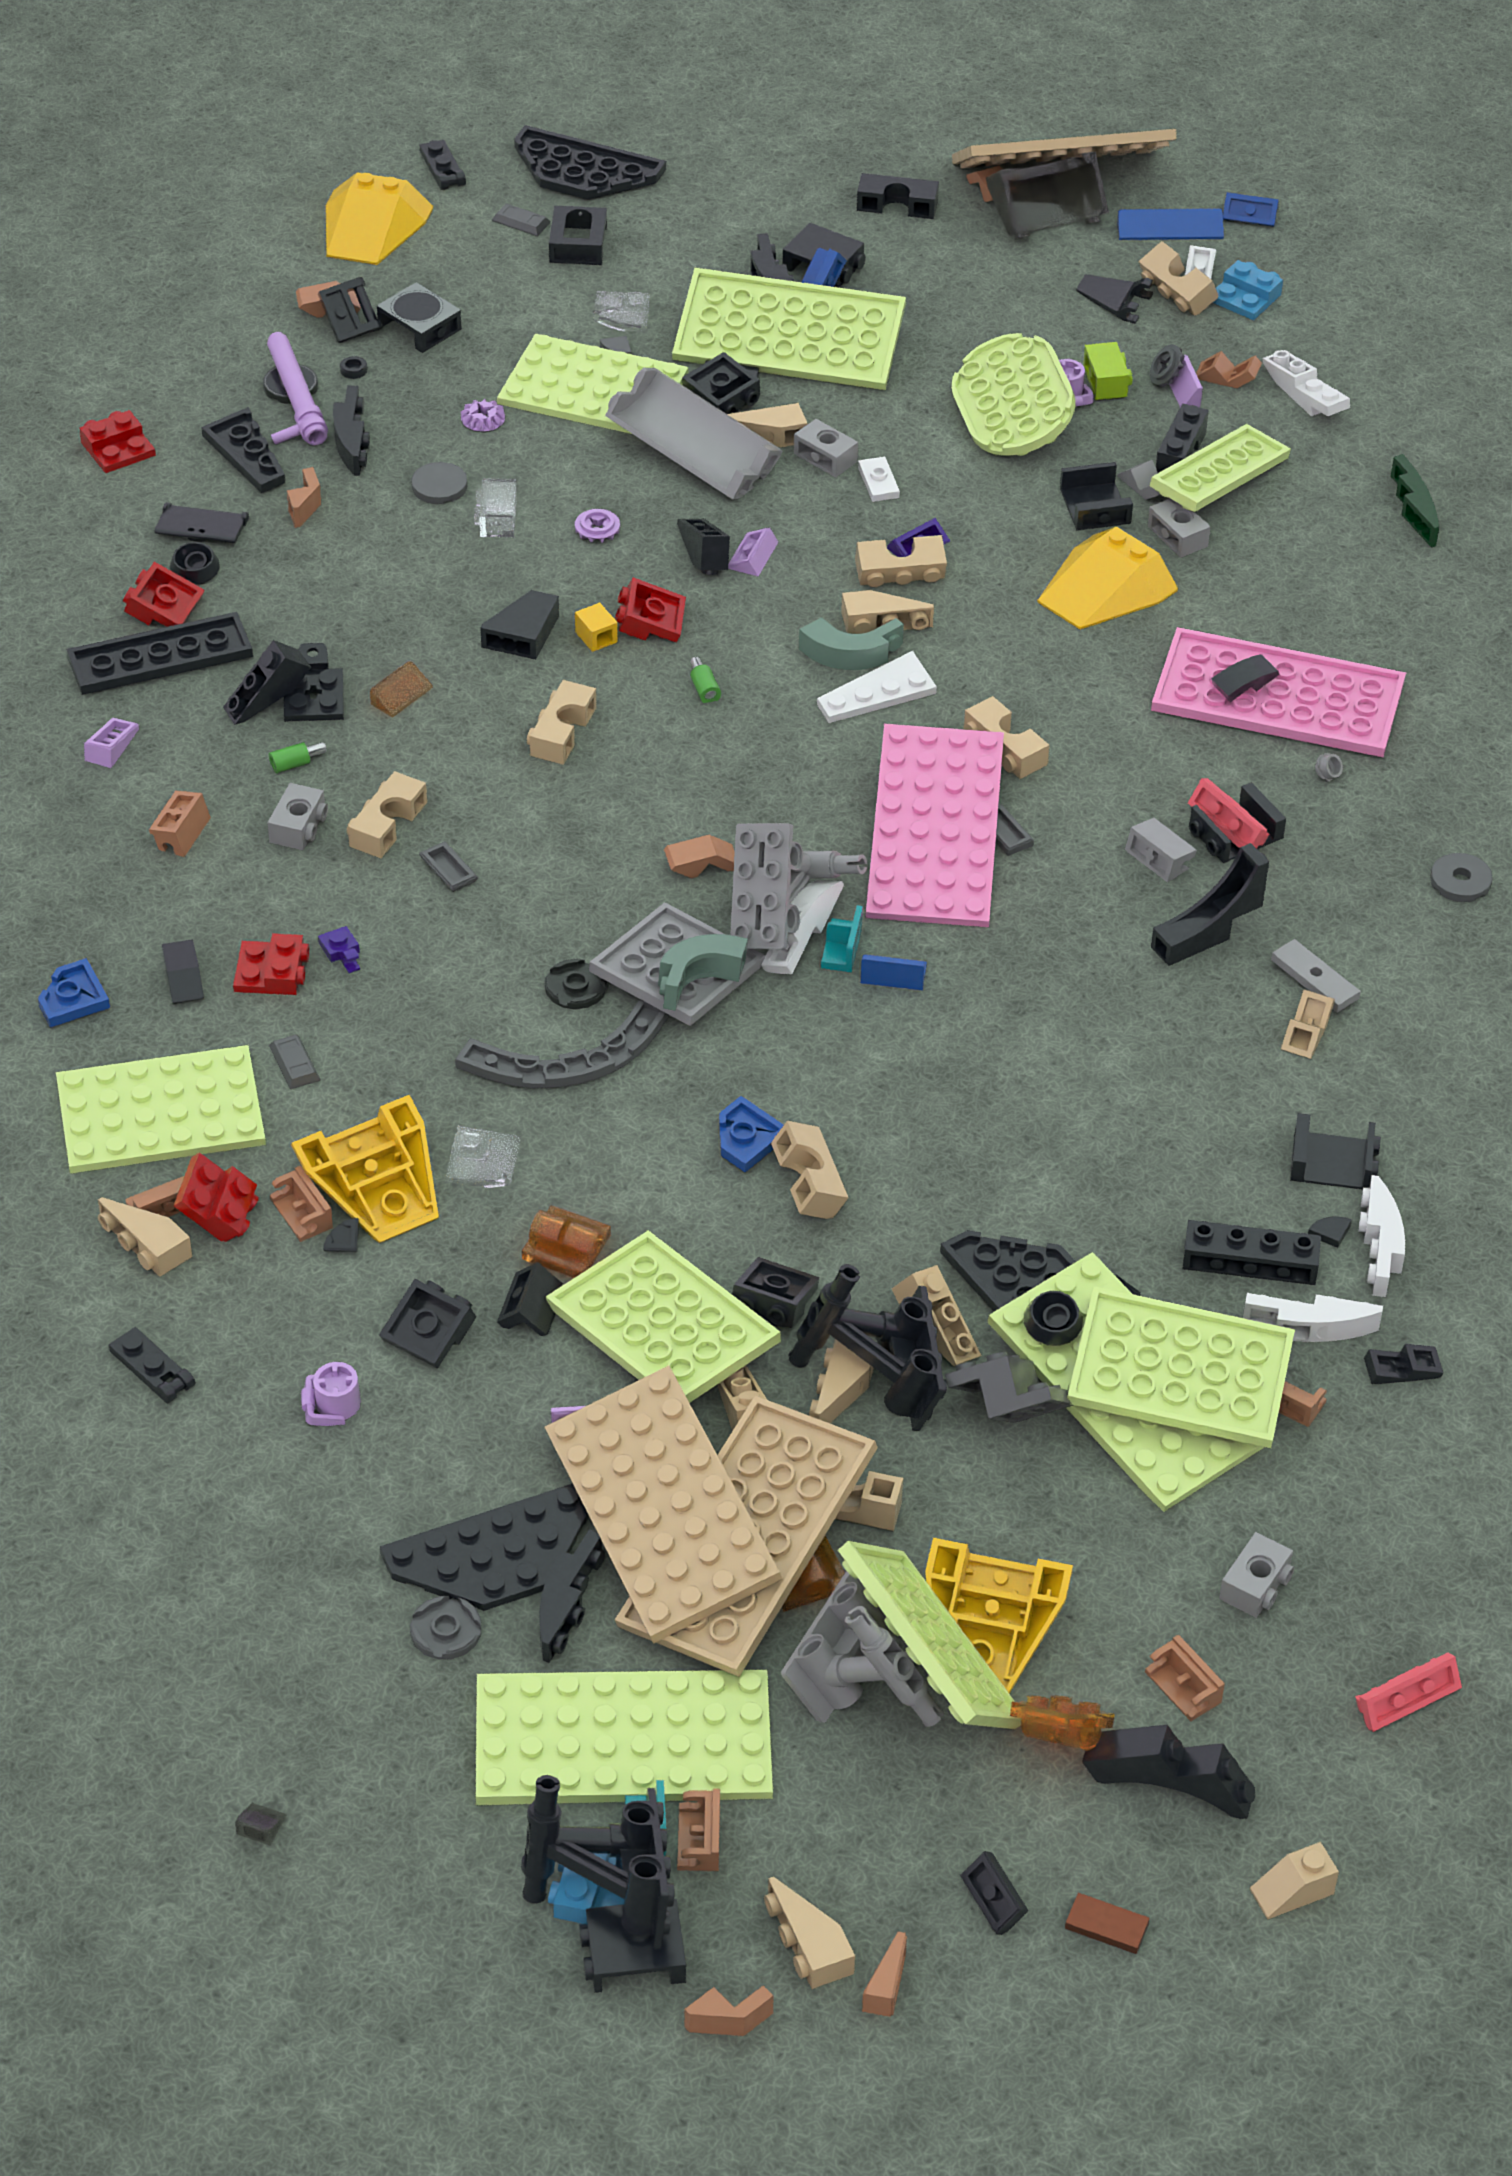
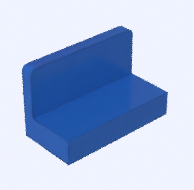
(1250, 209)
(824, 268)
(893, 972)

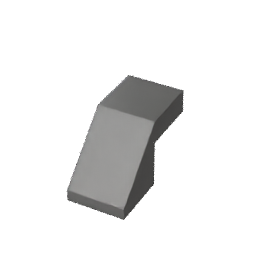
(1139, 479)

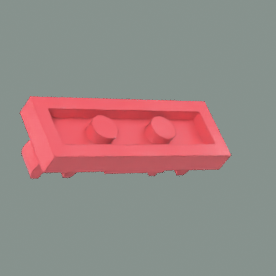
(1228, 815)
(1409, 1691)

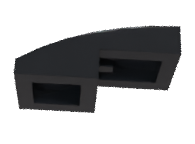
(1241, 676)
(1409, 1364)

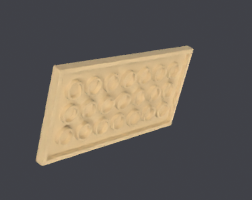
(1063, 147)
(793, 1484)
(662, 1504)

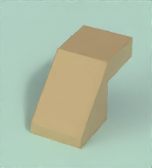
(1309, 1024)

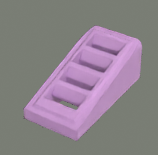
(106, 750)

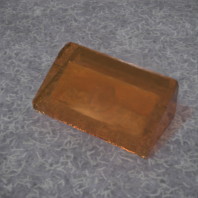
(399, 689)

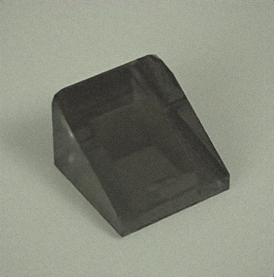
(259, 1823)

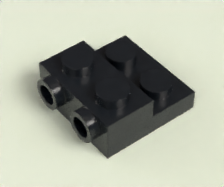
(724, 384)
(775, 1291)
(428, 1322)

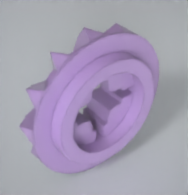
(478, 421)
(597, 517)

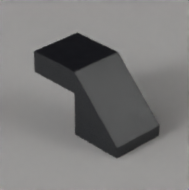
(182, 971)

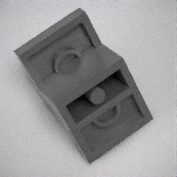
(1009, 1387)

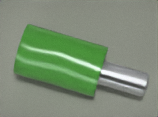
(704, 681)
(294, 756)

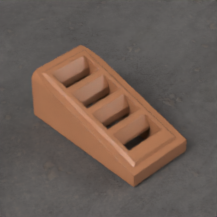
(883, 1987)

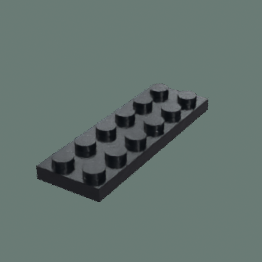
(159, 653)

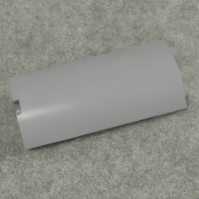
(693, 433)

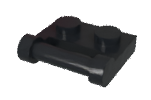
(342, 312)

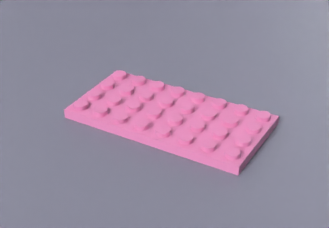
(1309, 701)
(935, 825)

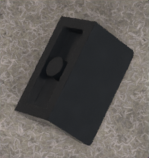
(527, 1300)

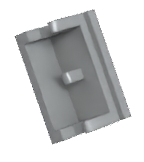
(1159, 849)

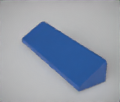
(1170, 224)

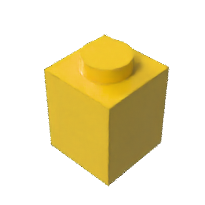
(596, 627)

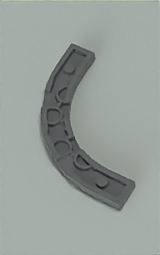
(572, 1067)

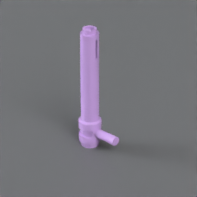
(307, 415)

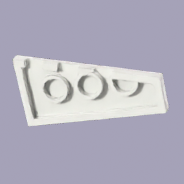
(881, 688)

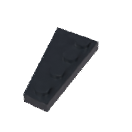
(241, 443)

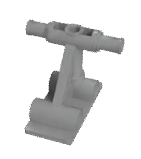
(769, 876)
(849, 1647)

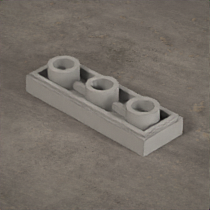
(1315, 974)

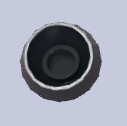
(195, 562)
(1053, 1318)

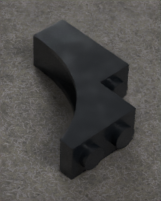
(1211, 917)
(1159, 1759)

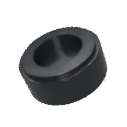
(353, 367)

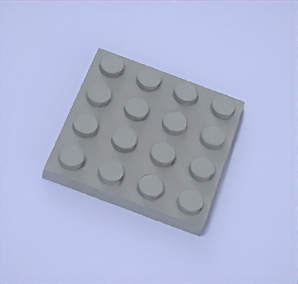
(636, 957)

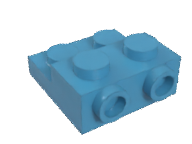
(1248, 289)
(576, 1893)

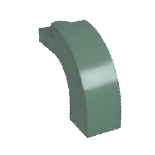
(847, 650)
(699, 958)

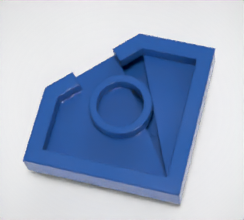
(72, 994)
(746, 1133)

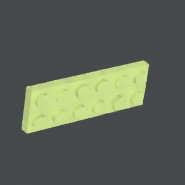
(1219, 468)

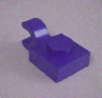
(341, 946)

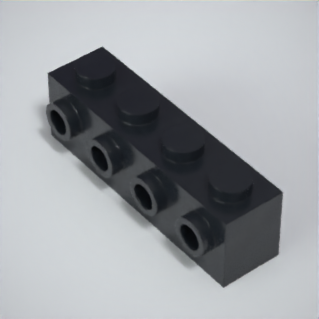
(1251, 1252)

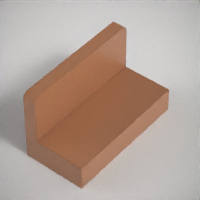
(158, 1199)

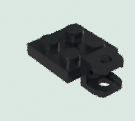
(321, 680)

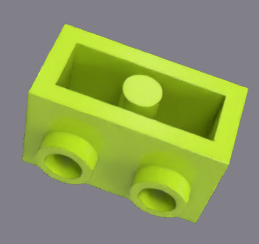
(1107, 370)

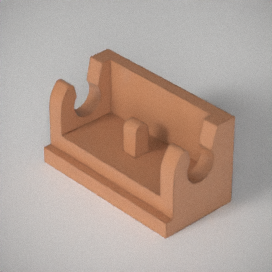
(180, 822)
(301, 1204)
(1300, 1404)
(1185, 1678)
(699, 1831)

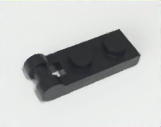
(442, 164)
(151, 1364)

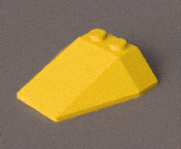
(372, 217)
(1107, 579)
(376, 1170)
(998, 1602)

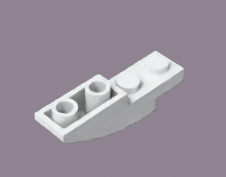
(1301, 384)
(815, 906)
(1384, 1233)
(1318, 1322)

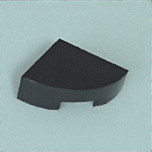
(1331, 1229)
(343, 1237)

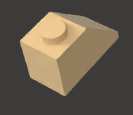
(1296, 1881)

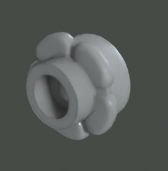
(1328, 766)

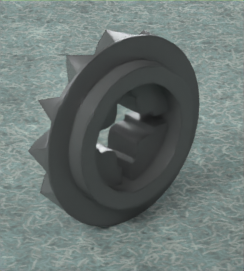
(1161, 373)

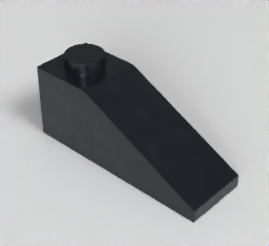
(705, 544)

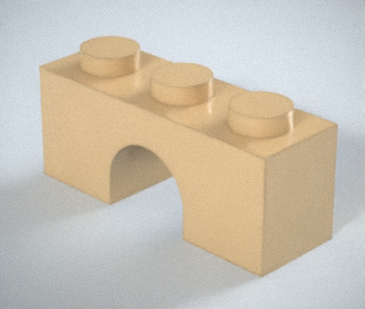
(1190, 292)
(879, 566)
(553, 734)
(1021, 752)
(374, 828)
(819, 1187)
(874, 1502)

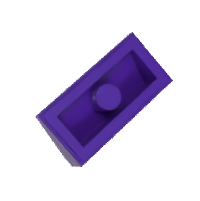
(902, 545)

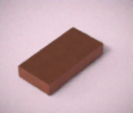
(1107, 1923)

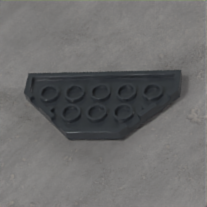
(583, 166)
(1003, 1267)
(493, 1553)

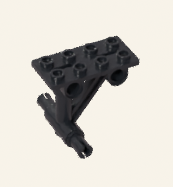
(904, 1346)
(636, 1844)

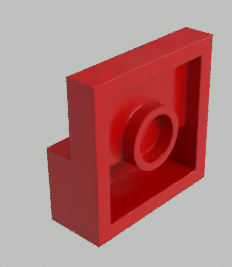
(116, 441)
(162, 597)
(650, 610)
(272, 965)
(216, 1198)

